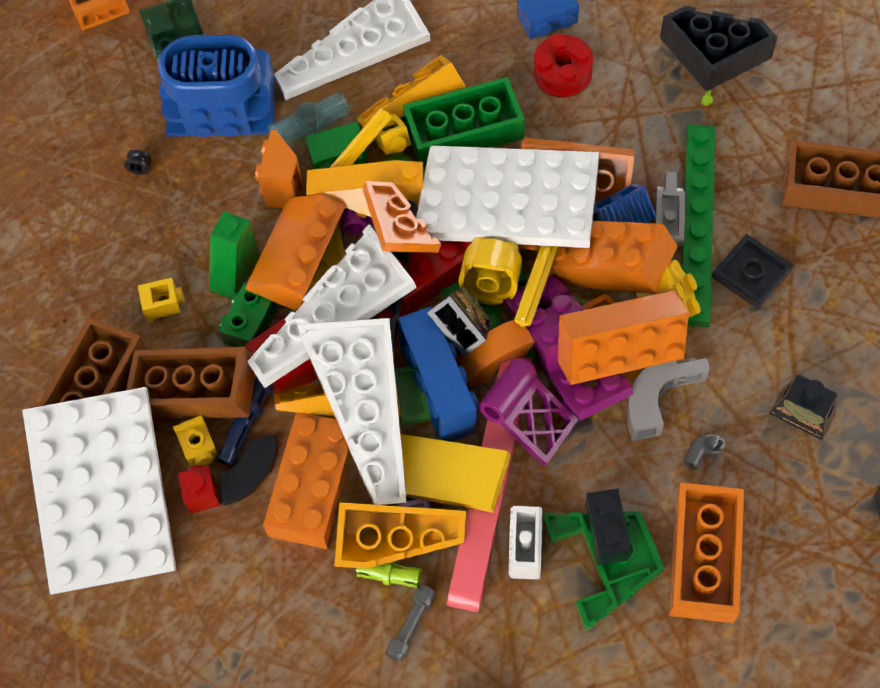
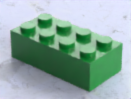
(465, 118)

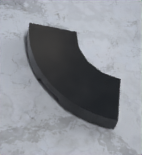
(250, 471)

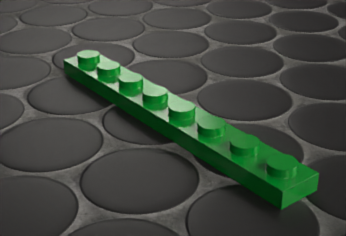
(699, 216)

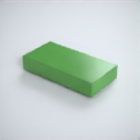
(412, 405)

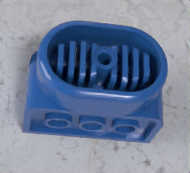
(216, 87)

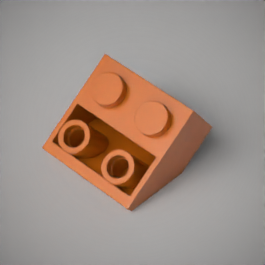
(279, 172)

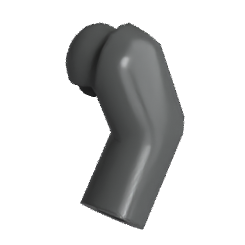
(703, 447)

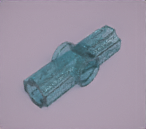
(320, 113)

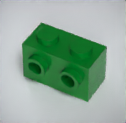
(247, 318)

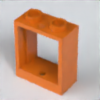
(98, 11)

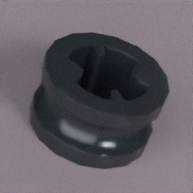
(138, 162)

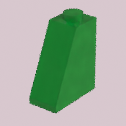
(231, 254)

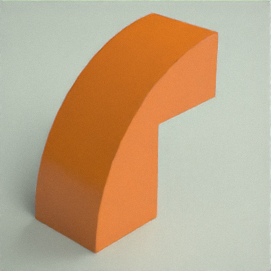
(502, 344)

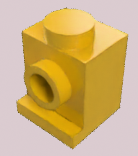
(395, 139)
(160, 299)
(193, 432)

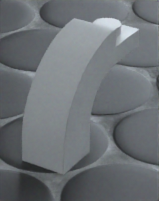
(643, 410)

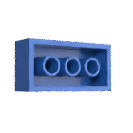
(438, 376)

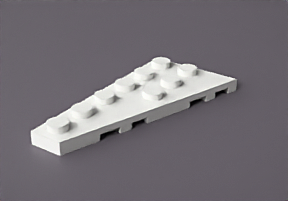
(355, 43)
(351, 291)
(360, 385)

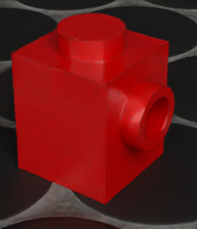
(199, 489)

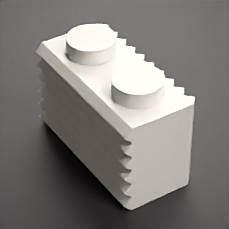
(525, 542)

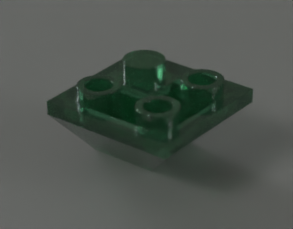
(169, 21)

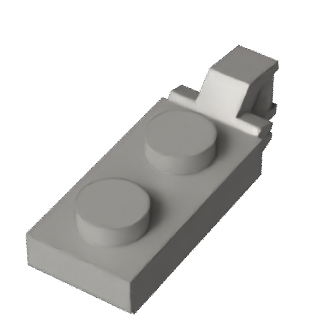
(671, 207)

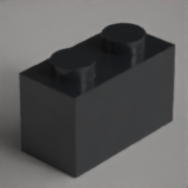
(607, 527)

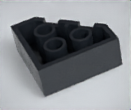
(716, 44)

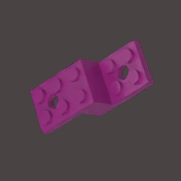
(545, 332)

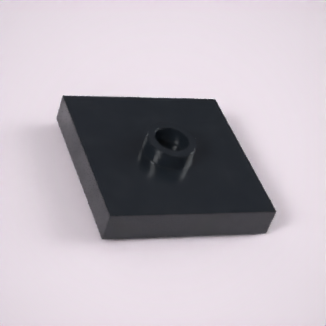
(752, 271)

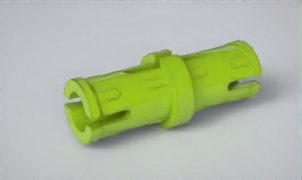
(393, 573)

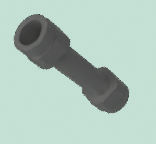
(422, 600)

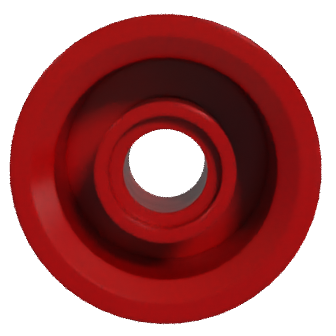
(576, 64)

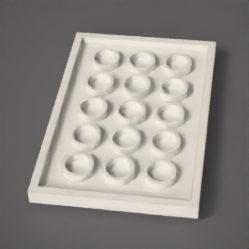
(509, 195)
(99, 490)

